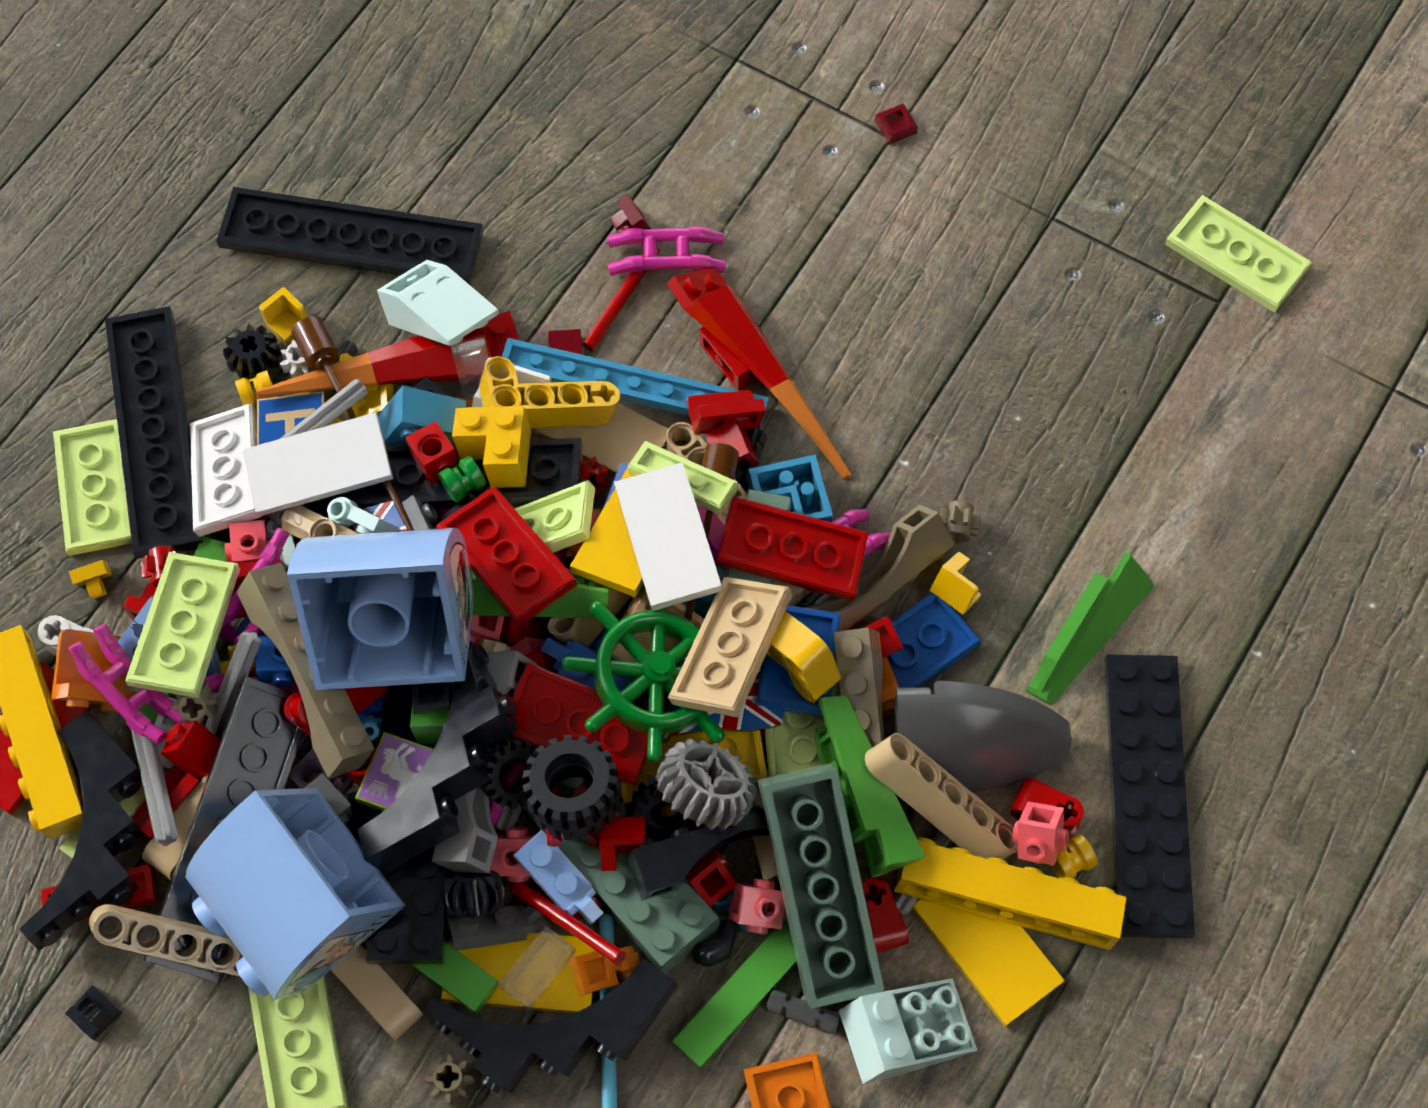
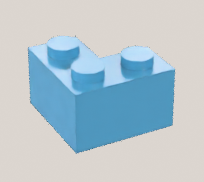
(415, 409)
(795, 479)

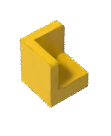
(282, 313)
(954, 587)

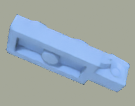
(558, 877)

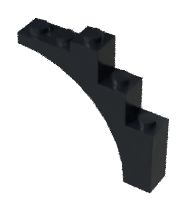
(457, 765)
(106, 830)
(510, 1050)

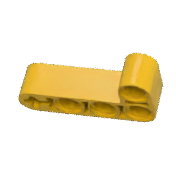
(548, 403)
(804, 657)

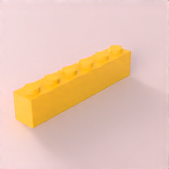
(37, 746)
(1014, 895)

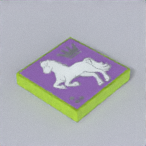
(391, 771)

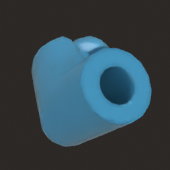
(372, 726)

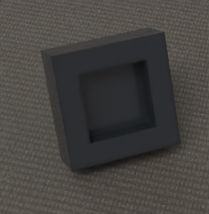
(92, 1012)

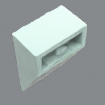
(435, 304)
(906, 1029)

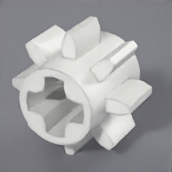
(294, 361)

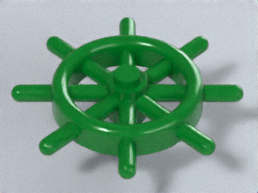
(654, 674)

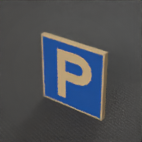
(281, 414)

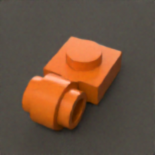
(598, 973)

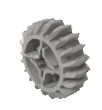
(706, 784)

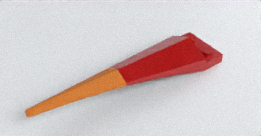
(729, 320)
(400, 362)

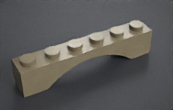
(911, 547)
(861, 680)
(332, 720)

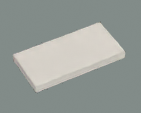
(317, 464)
(218, 469)
(668, 536)

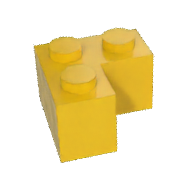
(499, 438)

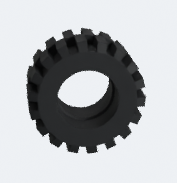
(564, 761)

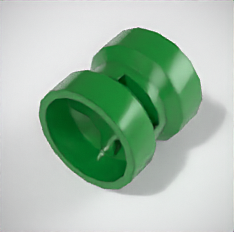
(462, 479)

